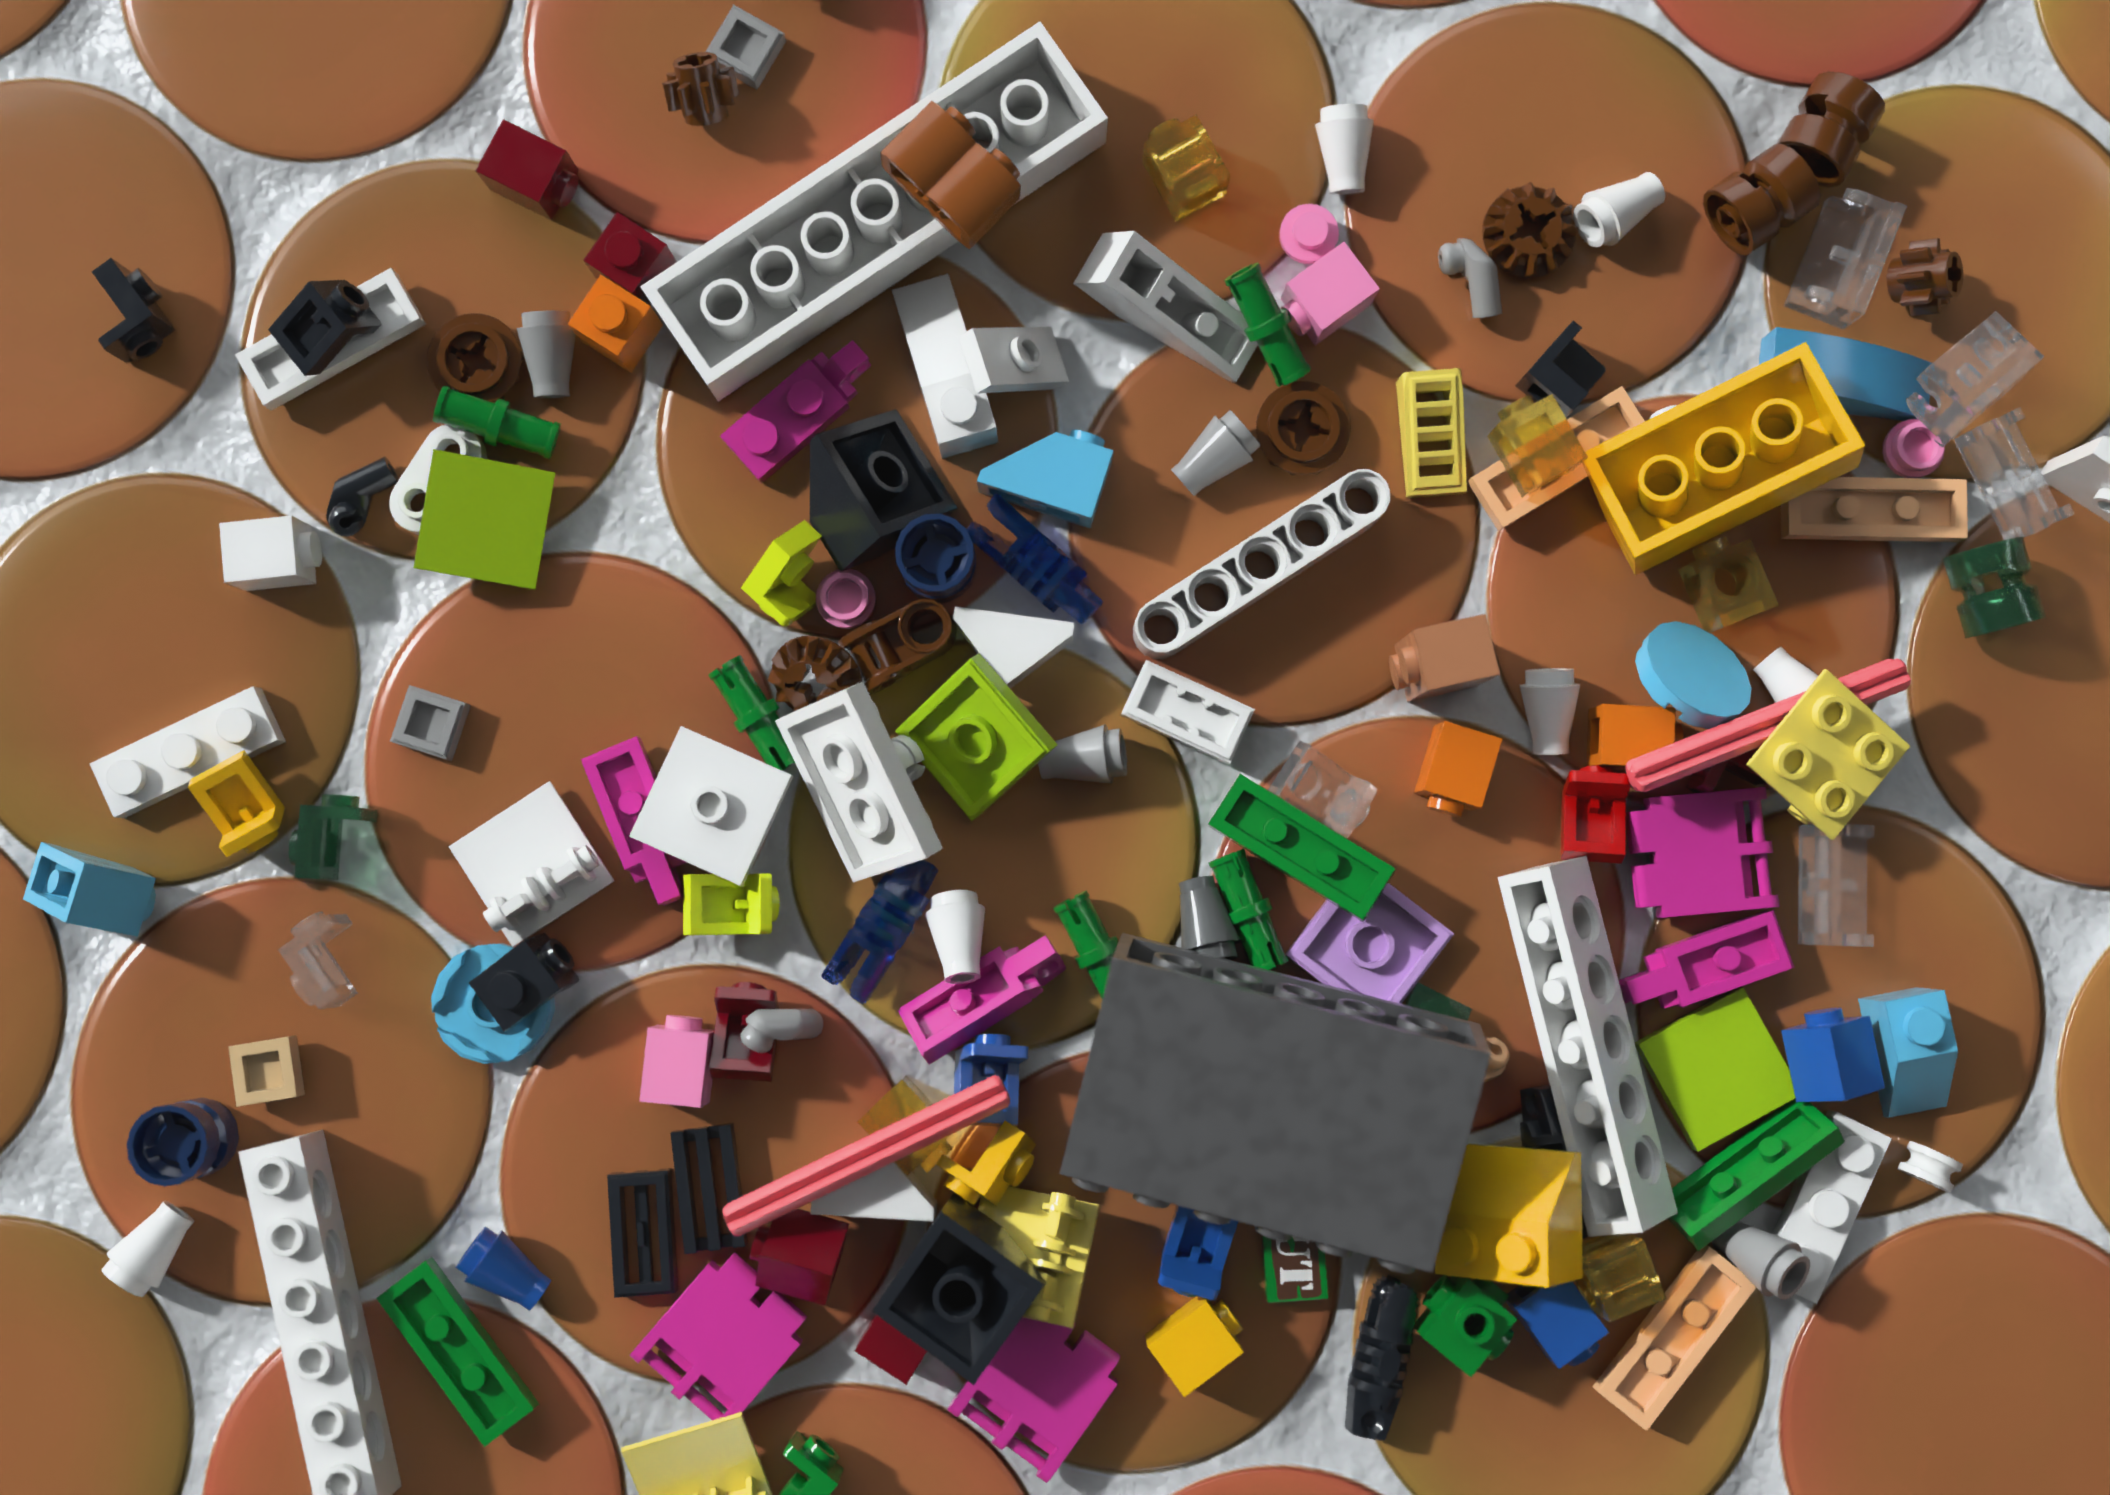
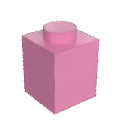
(1328, 294)
(677, 1063)

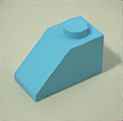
(1053, 476)
(90, 890)
(1913, 1048)

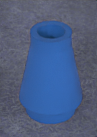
(503, 1269)

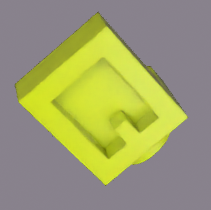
(777, 576)

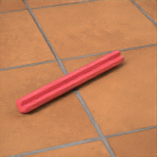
(1751, 730)
(866, 1155)

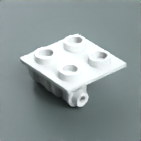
(531, 864)

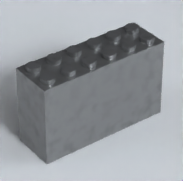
(1276, 1103)

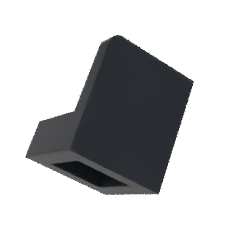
(1563, 371)

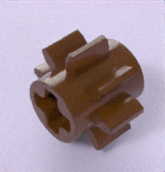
(700, 88)
(1925, 277)

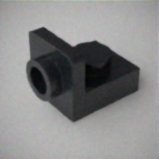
(322, 323)

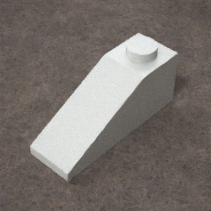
(1166, 302)
(932, 327)

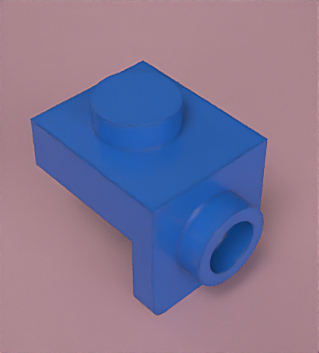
(990, 1057)
(1195, 1254)

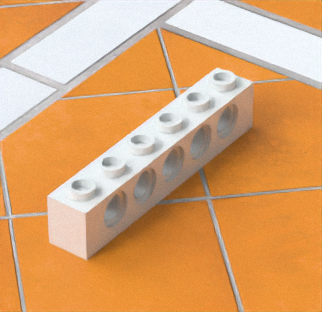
(1588, 1046)
(319, 1317)

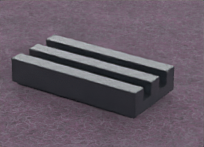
(687, 1208)
(666, 1228)

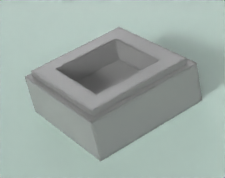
(747, 46)
(430, 723)

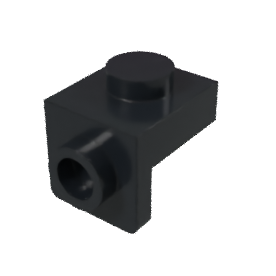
(136, 299)
(525, 979)

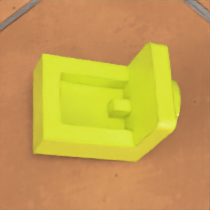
(726, 908)

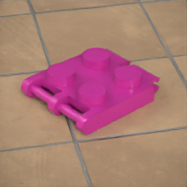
(1700, 853)
(723, 1338)
(1041, 1391)

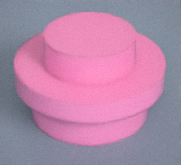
(1308, 233)
(1911, 449)
(846, 598)

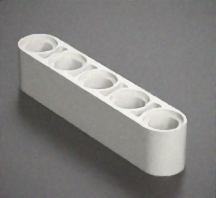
(1281, 544)

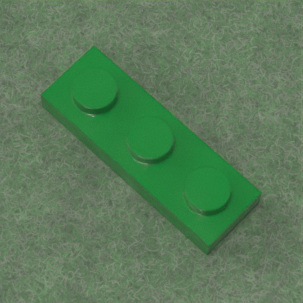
(1302, 847)
(1752, 1171)
(457, 1351)

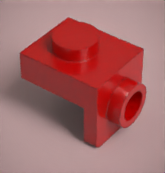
(1594, 815)

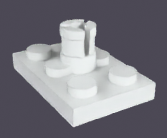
(861, 782)

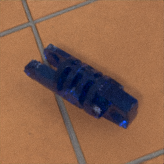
(1036, 563)
(882, 928)

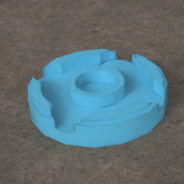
(1693, 674)
(466, 1021)

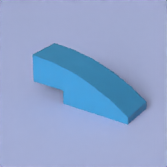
(1863, 375)

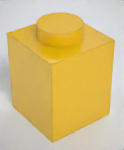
(1196, 1342)

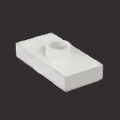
(1013, 359)
(1187, 712)

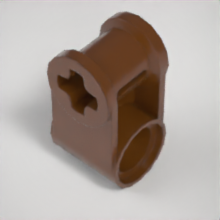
(895, 644)

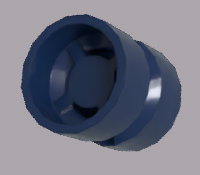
(936, 557)
(168, 1139)

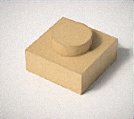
(266, 1070)

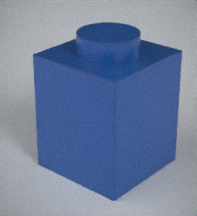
(1832, 1057)
(1558, 1321)

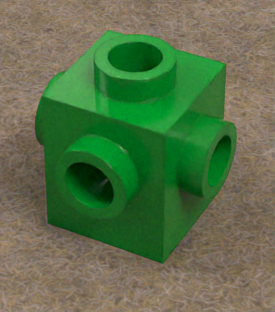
(1468, 1341)

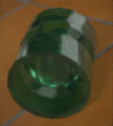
(2000, 608)

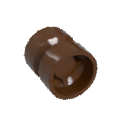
(1832, 124)
(1755, 203)

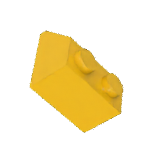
(1515, 1217)

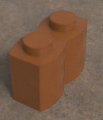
(952, 173)

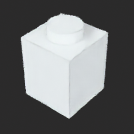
(269, 553)

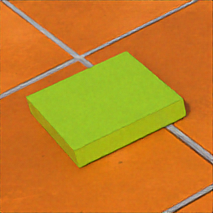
(484, 519)
(977, 737)
(1717, 1068)

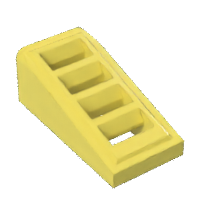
(1452, 407)

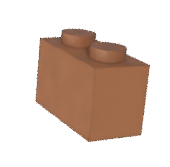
(1444, 658)

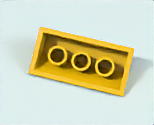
(1722, 458)

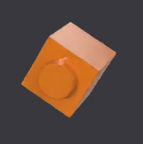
(615, 323)
(1627, 732)
(1457, 768)

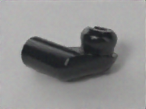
(354, 493)

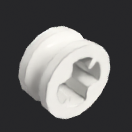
(1930, 1166)

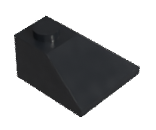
(869, 487)
(961, 1289)

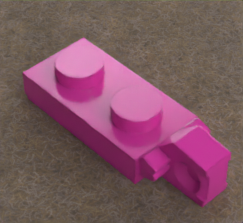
(796, 411)
(621, 785)
(1711, 963)
(958, 1012)

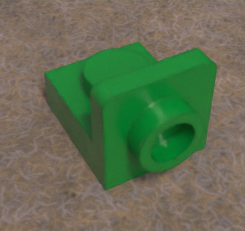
(817, 1461)

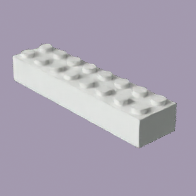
(854, 229)

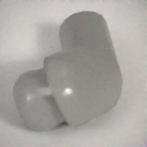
(1478, 270)
(780, 1024)

